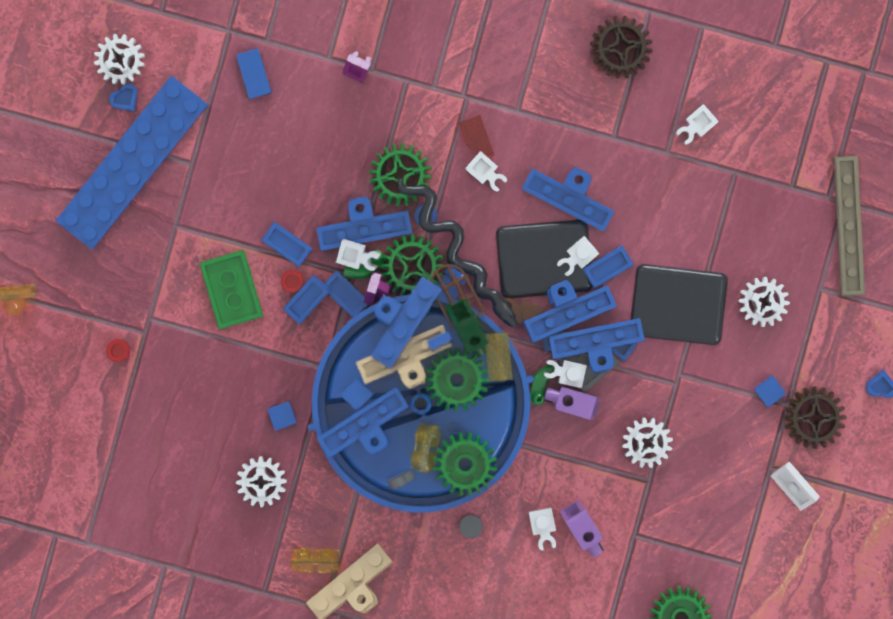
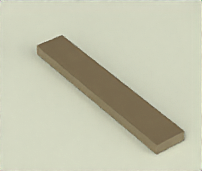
(849, 226)

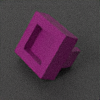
(356, 67)
(376, 289)

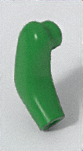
(362, 272)
(537, 387)

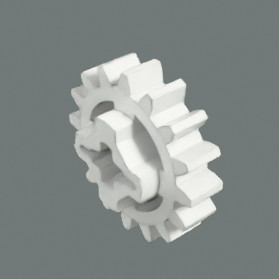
(110, 65)
(768, 291)
(654, 434)
(261, 492)

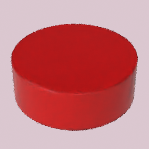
(292, 281)
(118, 350)

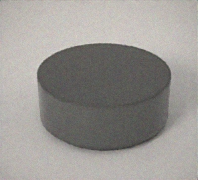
(470, 526)

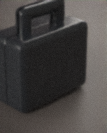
(531, 254)
(680, 303)

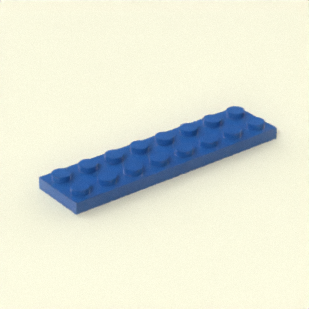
(132, 162)

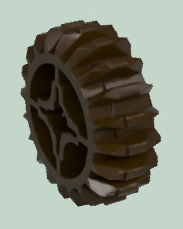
(641, 43)
(814, 428)

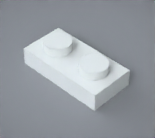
(795, 486)

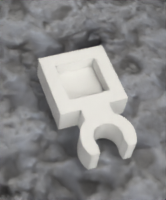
(699, 122)
(483, 169)
(580, 253)
(353, 255)
(569, 373)
(543, 523)

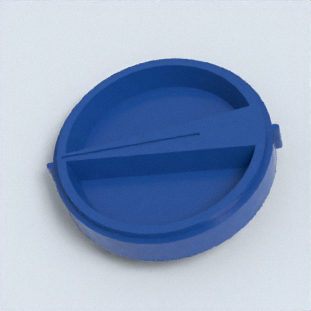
(498, 417)

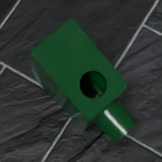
(468, 327)

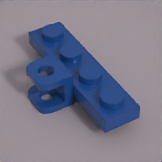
(569, 196)
(364, 226)
(568, 310)
(402, 320)
(597, 342)
(365, 425)

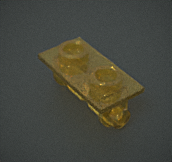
(498, 357)
(426, 437)
(304, 559)

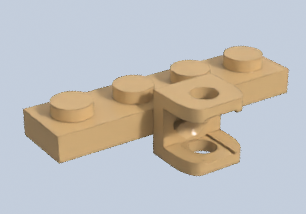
(408, 361)
(352, 585)

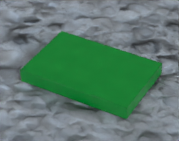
(231, 289)

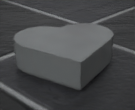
(400, 479)

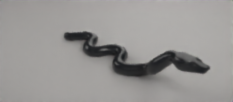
(500, 306)

